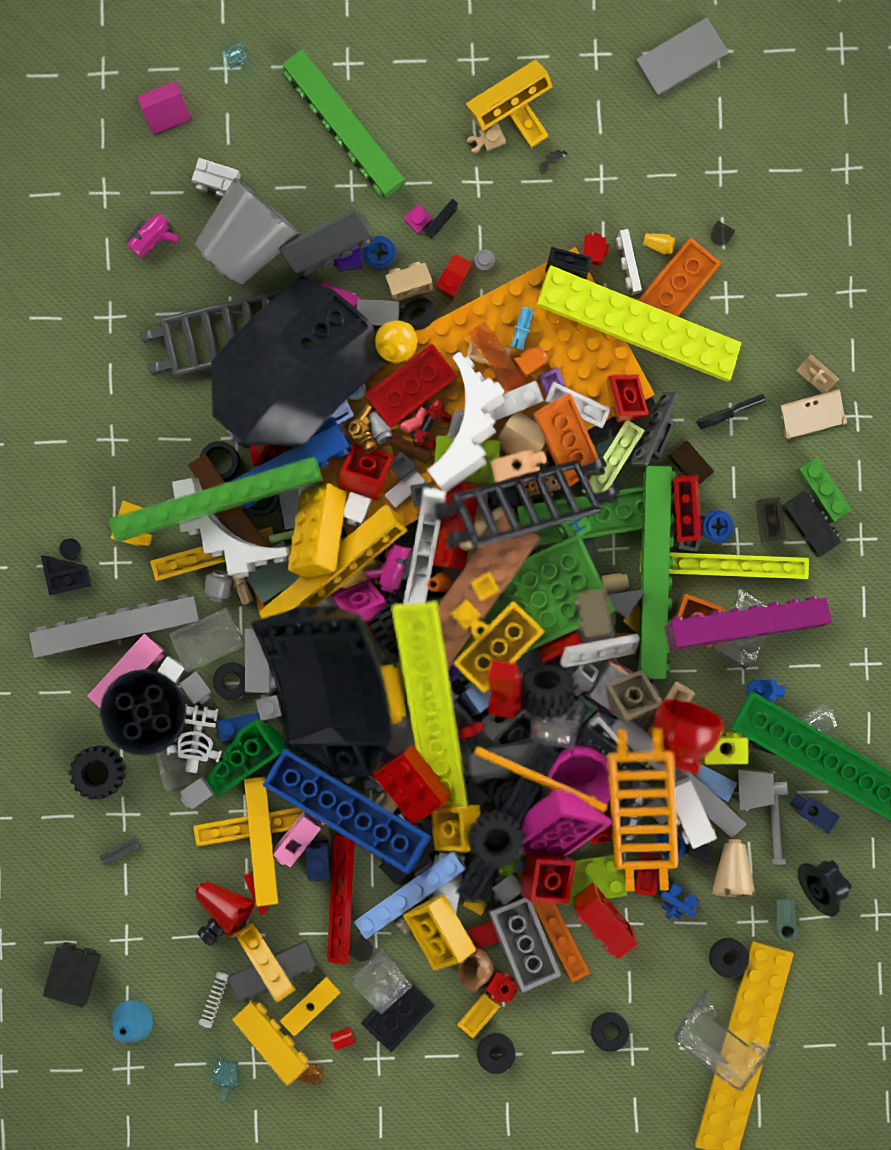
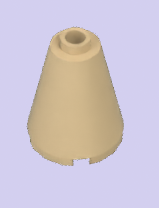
(734, 872)

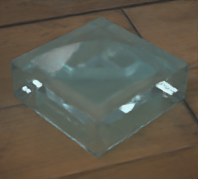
(235, 55)

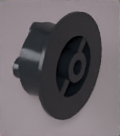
(824, 886)

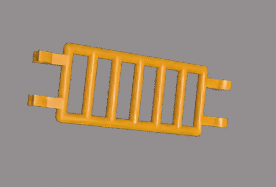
(616, 812)

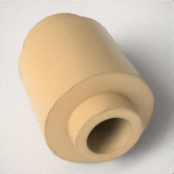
(615, 583)

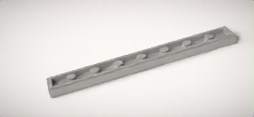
(713, 805)

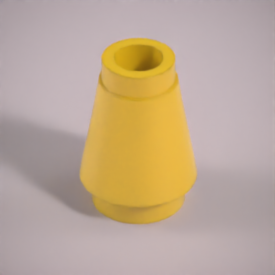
(660, 242)

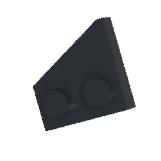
(64, 575)

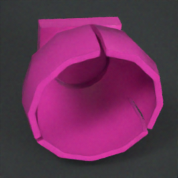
(582, 770)

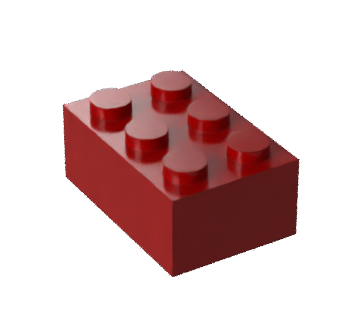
(412, 784)
(604, 921)

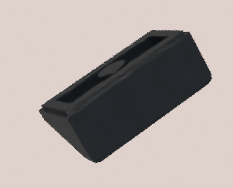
(569, 262)

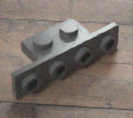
(657, 431)

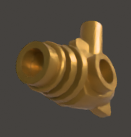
(359, 429)

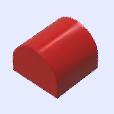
(343, 1038)

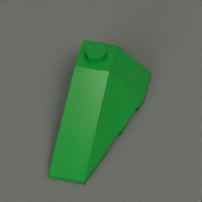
(249, 751)

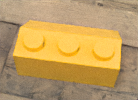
(439, 932)

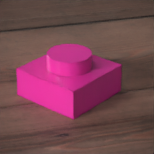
(418, 219)

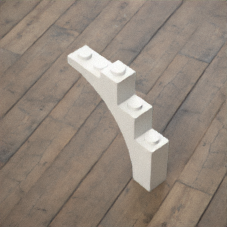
(465, 453)
(217, 539)
(424, 547)

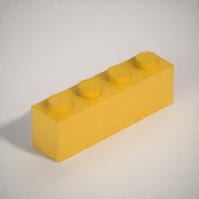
(509, 95)
(271, 1042)

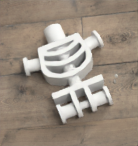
(193, 759)

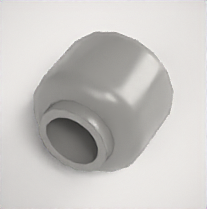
(218, 585)

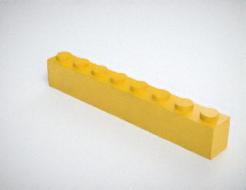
(352, 556)

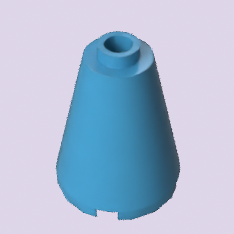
(131, 1021)

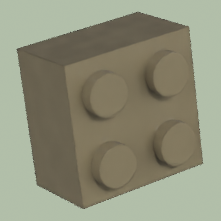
(594, 612)

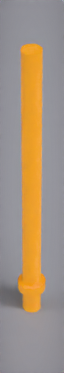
(537, 777)

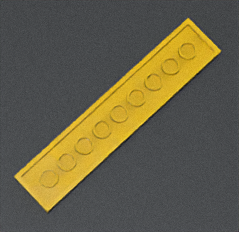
(751, 1021)

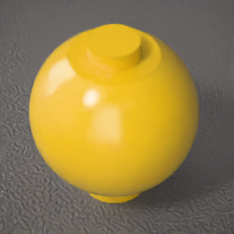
(396, 341)

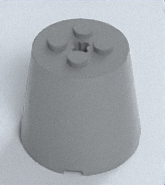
(243, 234)

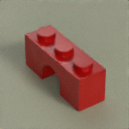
(505, 689)

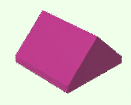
(164, 108)

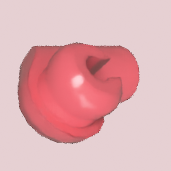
(414, 423)

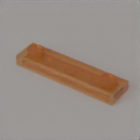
(497, 357)

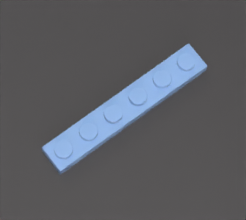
(410, 894)

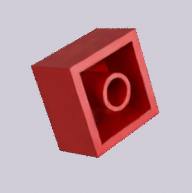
(547, 878)

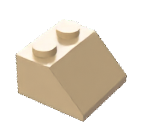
(409, 281)

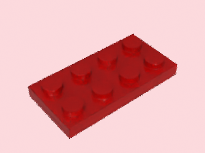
(411, 385)

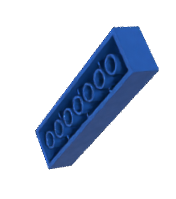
(347, 811)

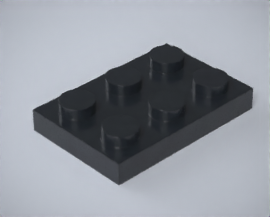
(399, 1019)

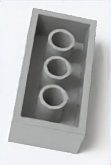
(523, 943)

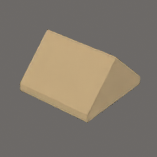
(520, 435)

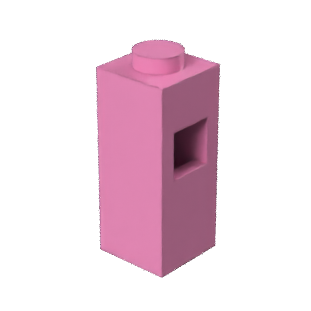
(296, 839)

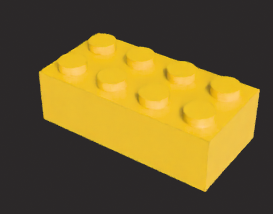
(317, 531)
(504, 641)

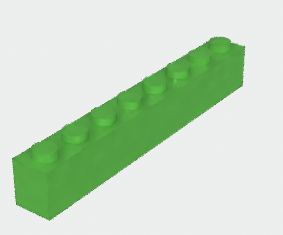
(343, 124)

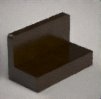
(690, 462)

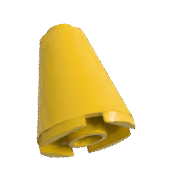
(395, 689)

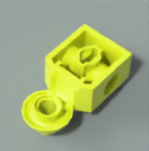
(735, 753)

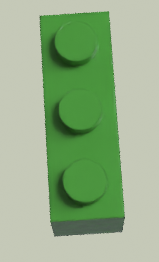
(823, 490)

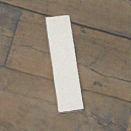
(600, 650)

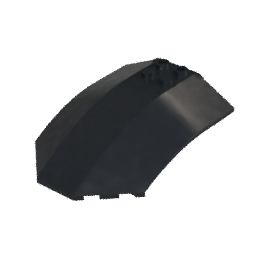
(328, 687)

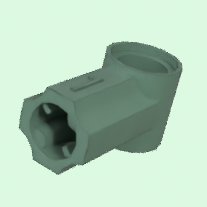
(785, 916)

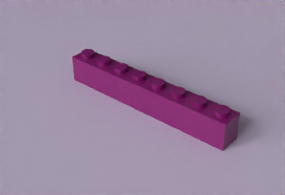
(747, 624)

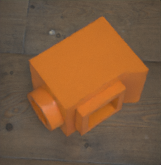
(531, 361)

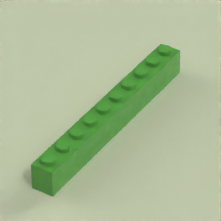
(215, 499)
(655, 570)

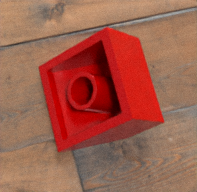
(365, 472)

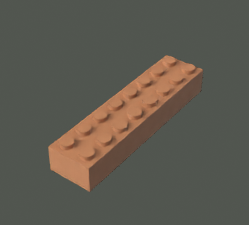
(503, 562)

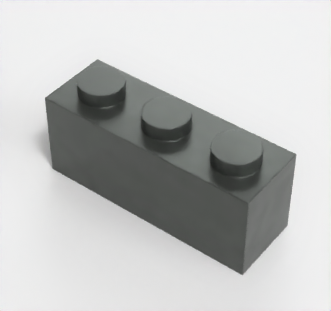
(811, 523)

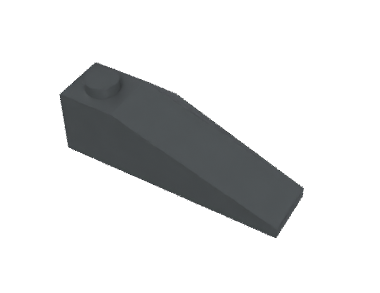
(516, 752)

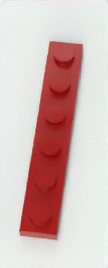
(340, 900)

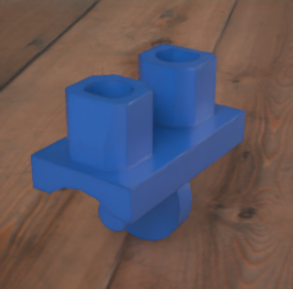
(766, 689)
(687, 906)

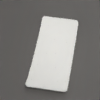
(402, 489)

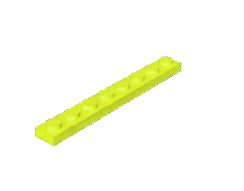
(739, 565)

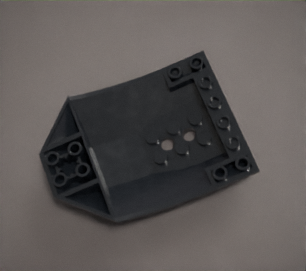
(276, 389)

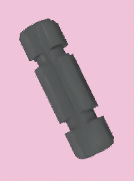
(119, 851)

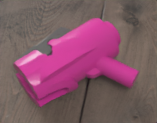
(149, 233)
(395, 567)

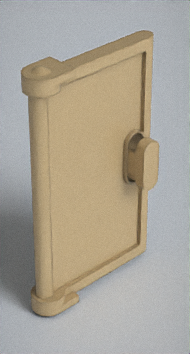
(813, 417)

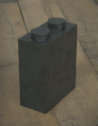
(71, 974)

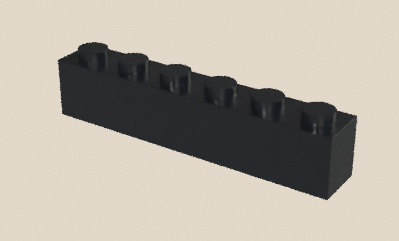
(475, 796)

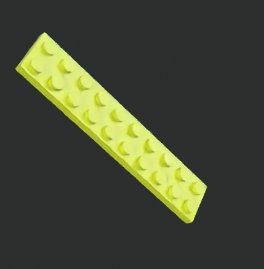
(638, 324)
(430, 695)

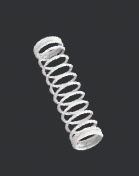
(206, 1023)

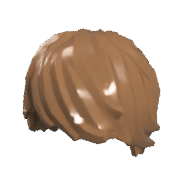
(475, 970)

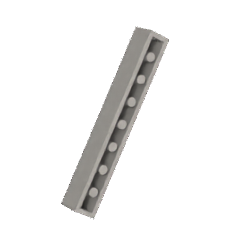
(114, 627)

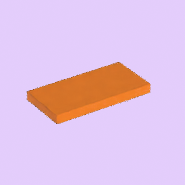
(681, 279)
(566, 434)

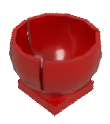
(687, 732)

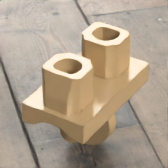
(817, 374)

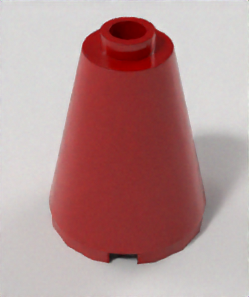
(224, 906)

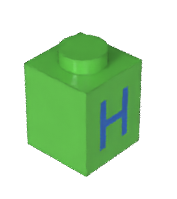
(574, 527)

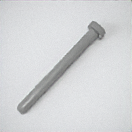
(776, 833)

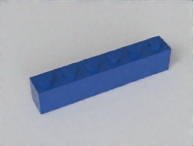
(322, 447)

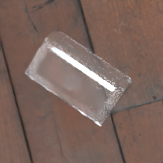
(820, 718)

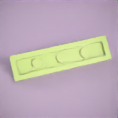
(616, 456)

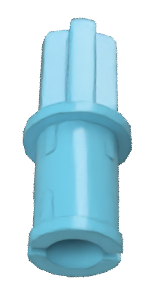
(522, 328)

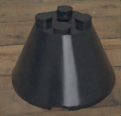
(127, 720)

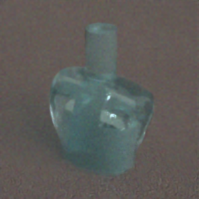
(225, 1076)

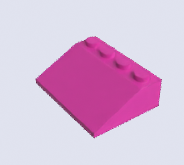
(560, 824)

